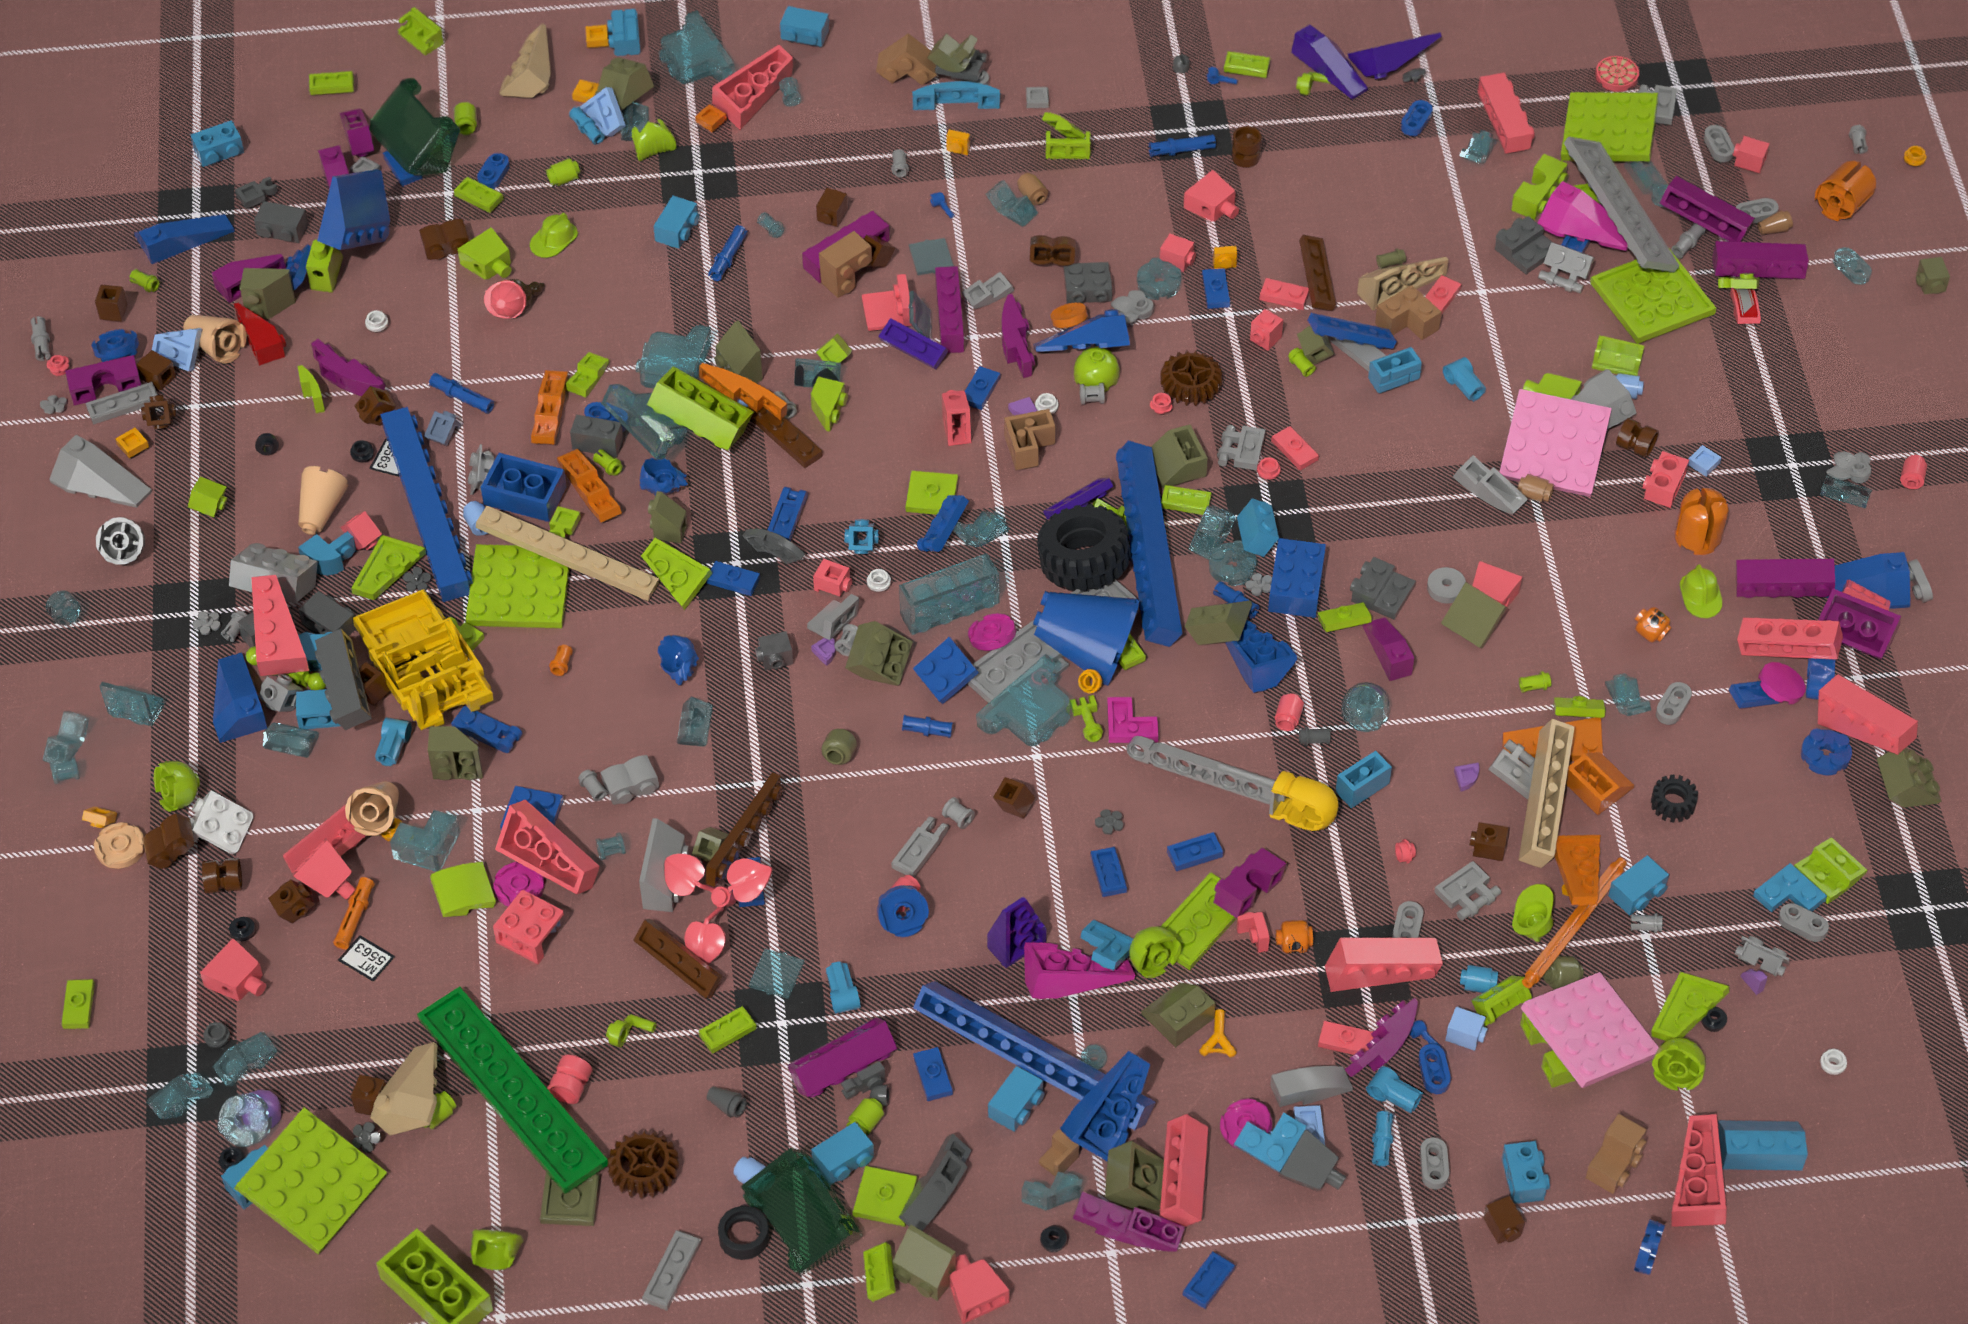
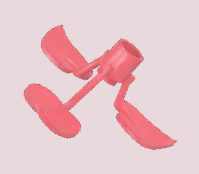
(747, 882)

